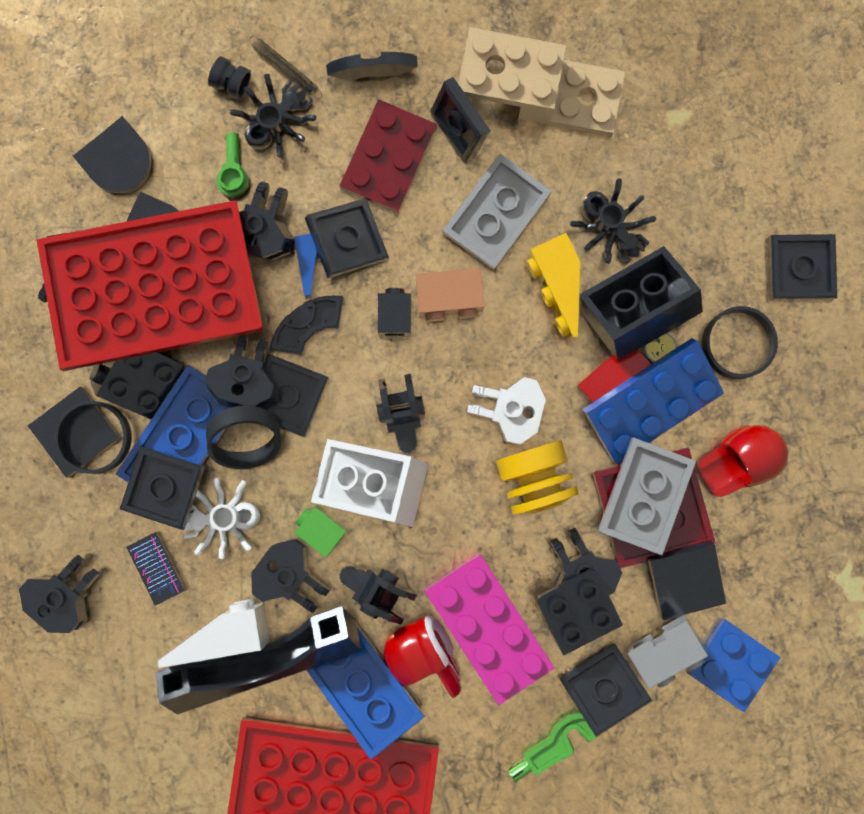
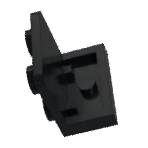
(137, 382)
(578, 611)

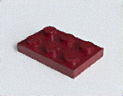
(388, 156)

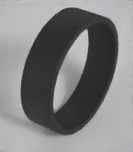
(766, 323)
(241, 415)
(60, 429)

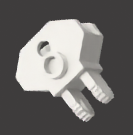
(509, 409)

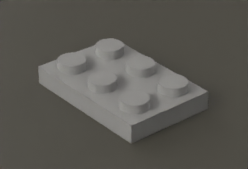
(496, 211)
(646, 496)

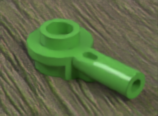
(232, 179)

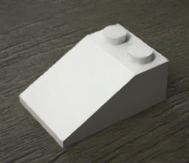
(370, 482)
(232, 633)

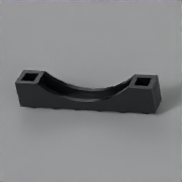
(207, 681)

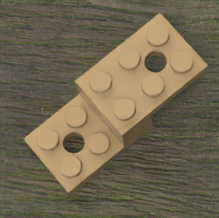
(540, 81)

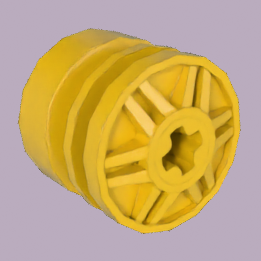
(537, 478)

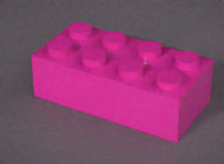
(488, 628)

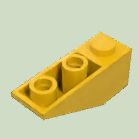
(559, 273)

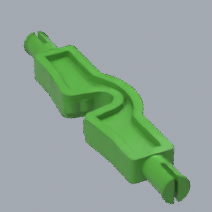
(552, 748)

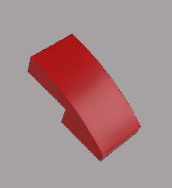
(612, 374)

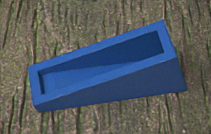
(307, 260)

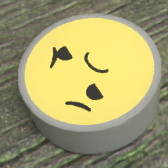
(659, 347)

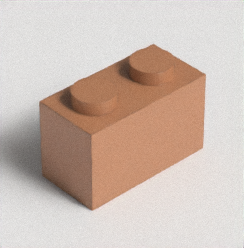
(449, 294)

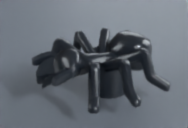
(270, 116)
(609, 218)

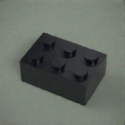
(641, 303)

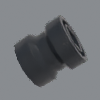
(229, 77)

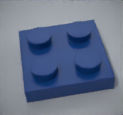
(735, 665)

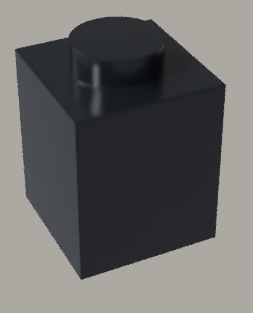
(394, 313)

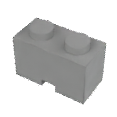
(668, 654)

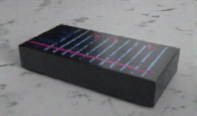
(156, 568)

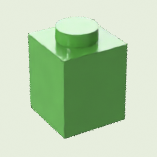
(320, 530)

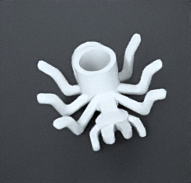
(222, 518)

